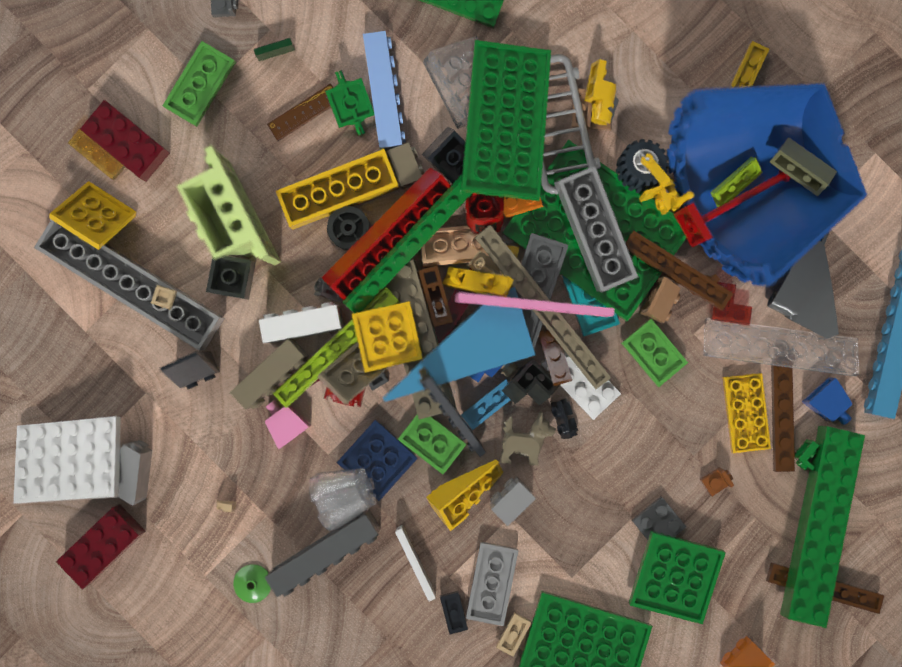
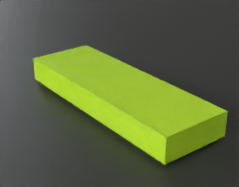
(736, 181)

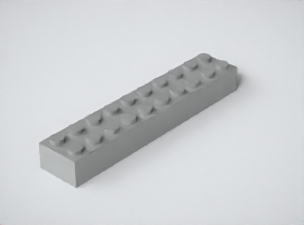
(130, 285)

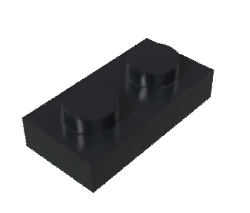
(453, 612)

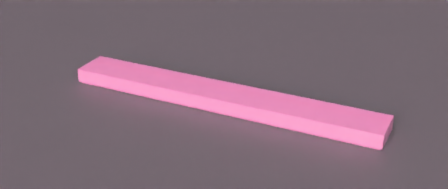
(534, 305)

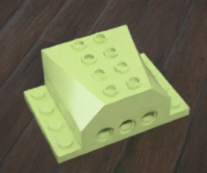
(225, 212)

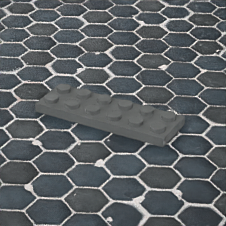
(543, 263)

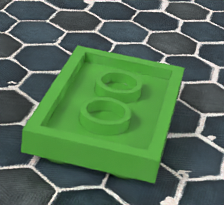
(654, 352)
(432, 442)

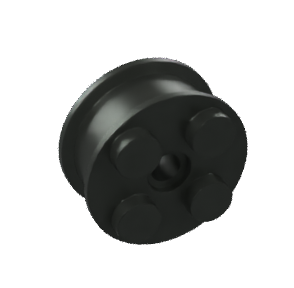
(340, 220)

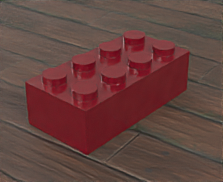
(124, 141)
(100, 546)

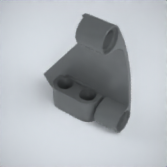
(808, 293)

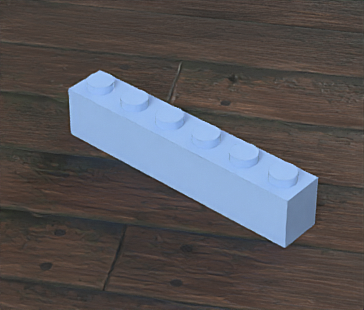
(383, 91)

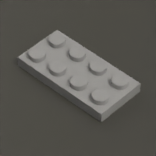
(492, 583)

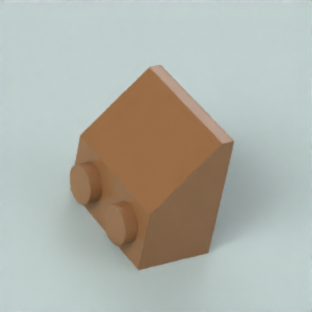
(661, 300)

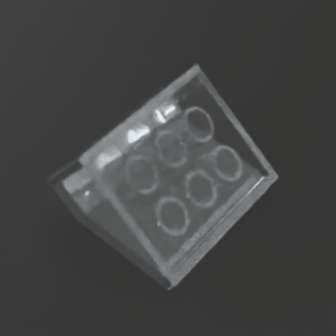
(451, 74)

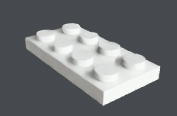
(591, 400)

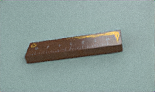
(300, 114)

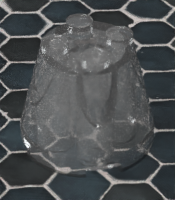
(341, 496)

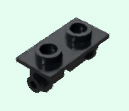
(566, 427)

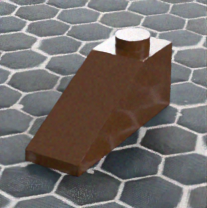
(435, 296)

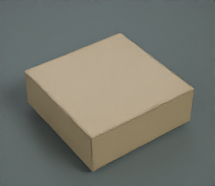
(164, 297)

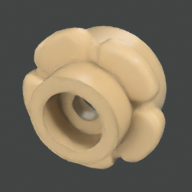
(509, 368)

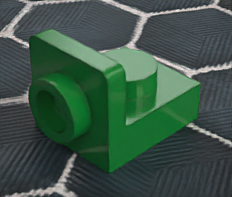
(805, 452)

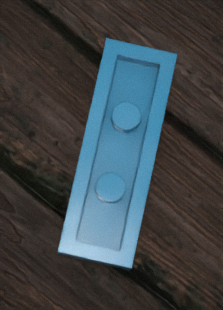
(486, 406)

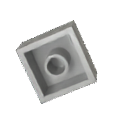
(511, 500)

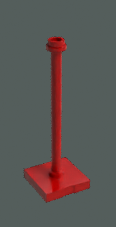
(694, 224)

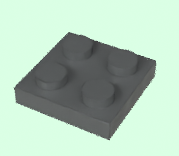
(658, 518)

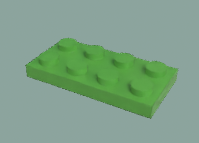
(199, 83)

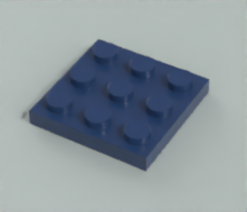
(381, 457)

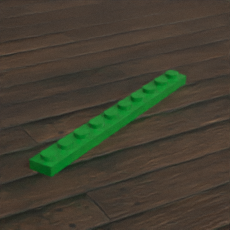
(406, 248)

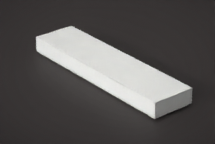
(415, 563)

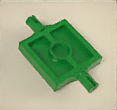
(350, 102)

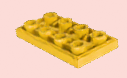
(746, 413)

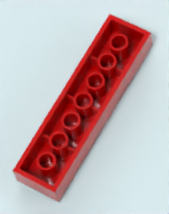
(385, 233)

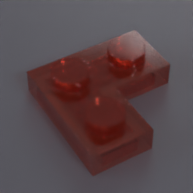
(732, 312)

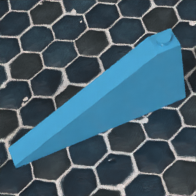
(481, 342)

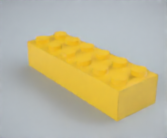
(337, 188)

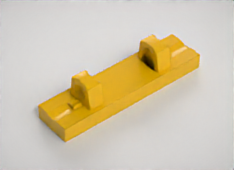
(478, 282)

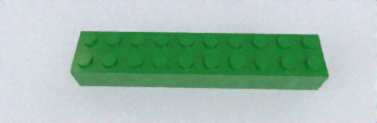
(822, 526)

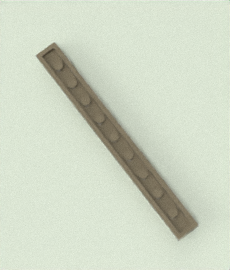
(552, 320)

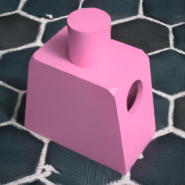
(284, 424)

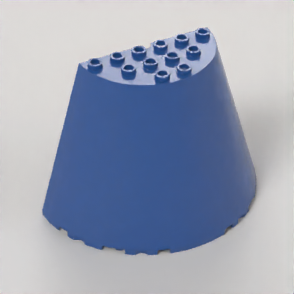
(775, 228)

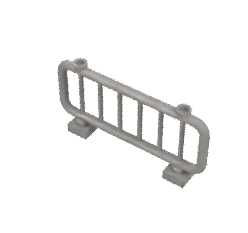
(572, 74)

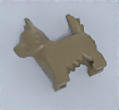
(525, 443)

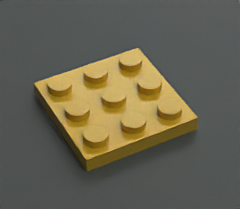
(92, 215)
(386, 336)

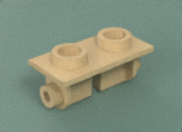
(485, 264)

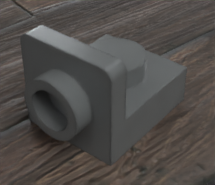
(223, 8)
(324, 290)

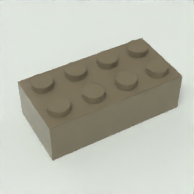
(271, 372)

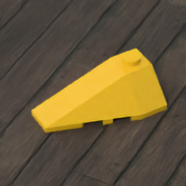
(458, 495)

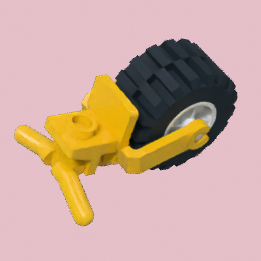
(643, 168)

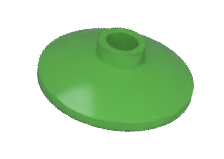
(256, 575)

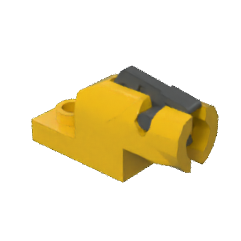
(601, 94)

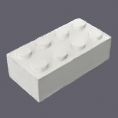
(301, 324)

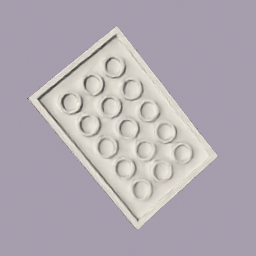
(67, 460)

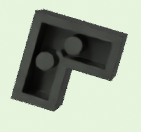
(532, 381)

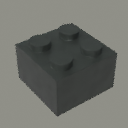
(231, 277)

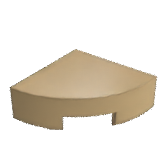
(227, 506)

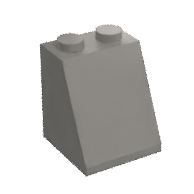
(134, 471)

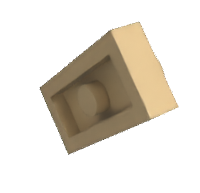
(513, 634)

